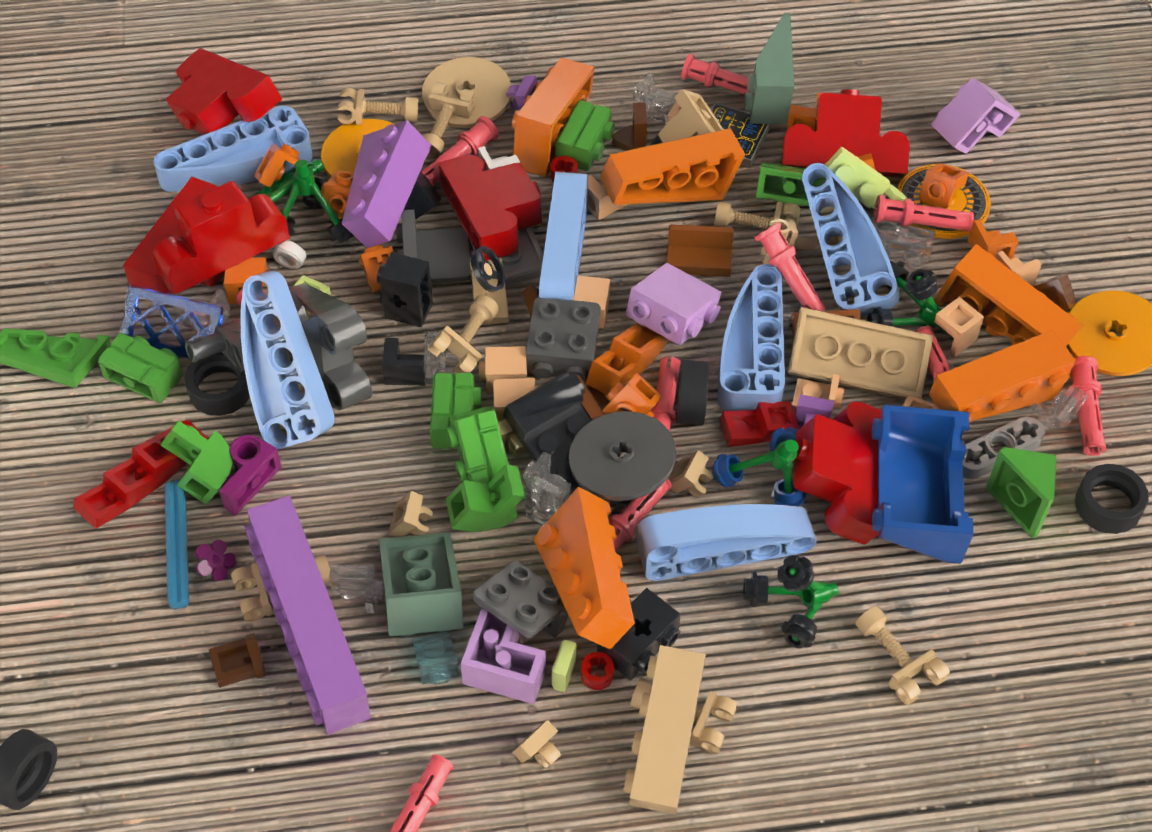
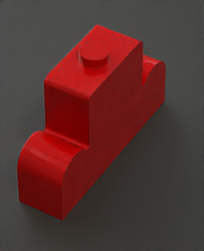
(219, 91)
(850, 123)
(491, 202)
(218, 234)
(141, 266)
(841, 466)

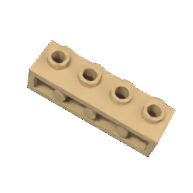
(666, 730)

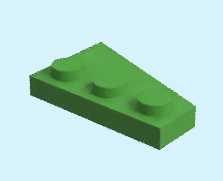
(51, 357)

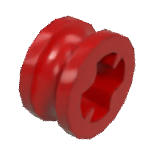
(563, 164)
(596, 682)

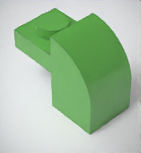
(207, 460)
(486, 506)

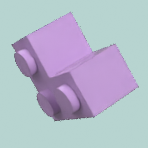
(973, 114)
(501, 664)

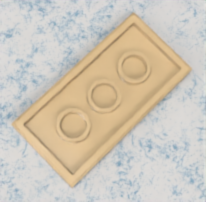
(861, 352)

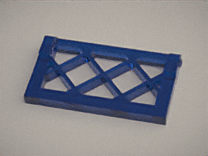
(159, 299)

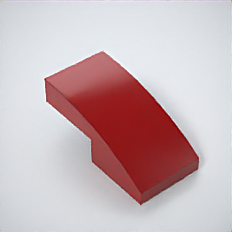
(757, 425)

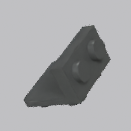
(443, 248)
(562, 337)
(523, 601)

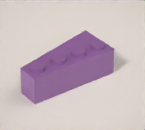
(383, 181)

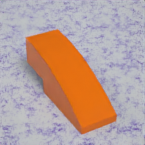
(629, 354)

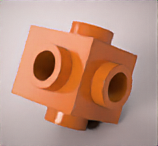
(337, 191)
(634, 396)

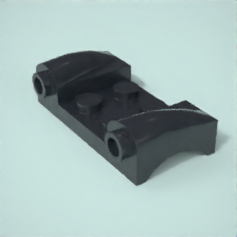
(549, 421)

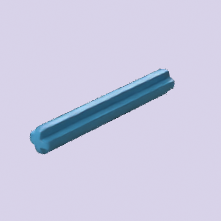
(176, 546)

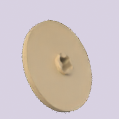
(472, 74)

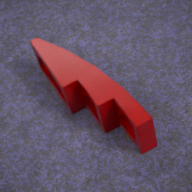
(130, 481)

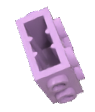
(673, 304)

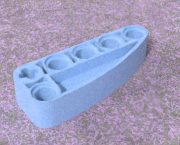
(232, 151)
(564, 236)
(859, 247)
(754, 344)
(269, 372)
(720, 538)

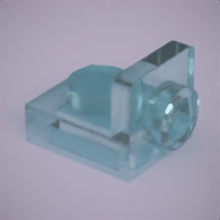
(436, 658)

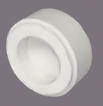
(289, 255)

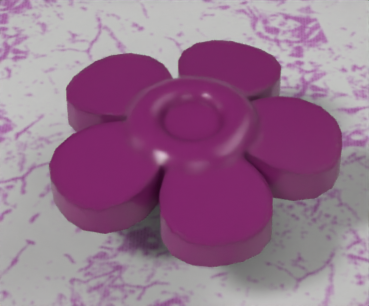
(214, 560)

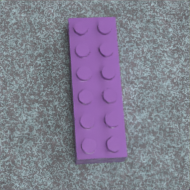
(306, 616)

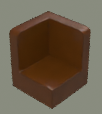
(1058, 291)

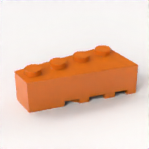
(547, 112)
(674, 170)
(1005, 300)
(1006, 378)
(586, 569)

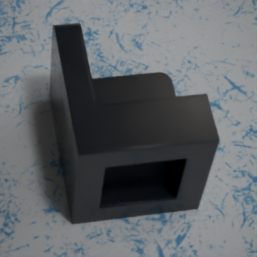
(422, 197)
(401, 368)

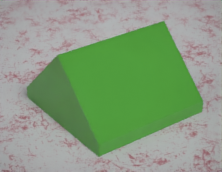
(1024, 486)

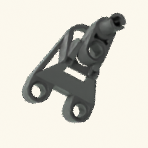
(330, 336)

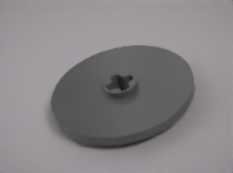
(643, 468)

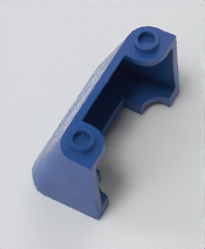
(922, 481)

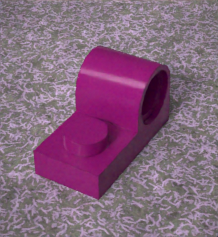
(250, 473)

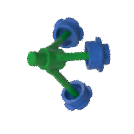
(783, 448)

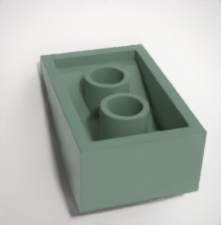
(773, 78)
(420, 584)

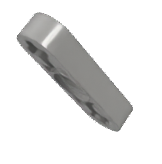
(1007, 435)

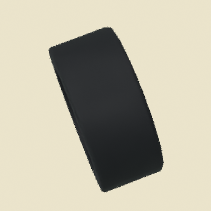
(692, 392)
(220, 403)
(1102, 518)
(25, 767)

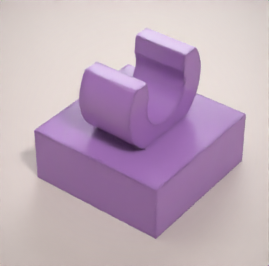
(521, 91)
(810, 406)

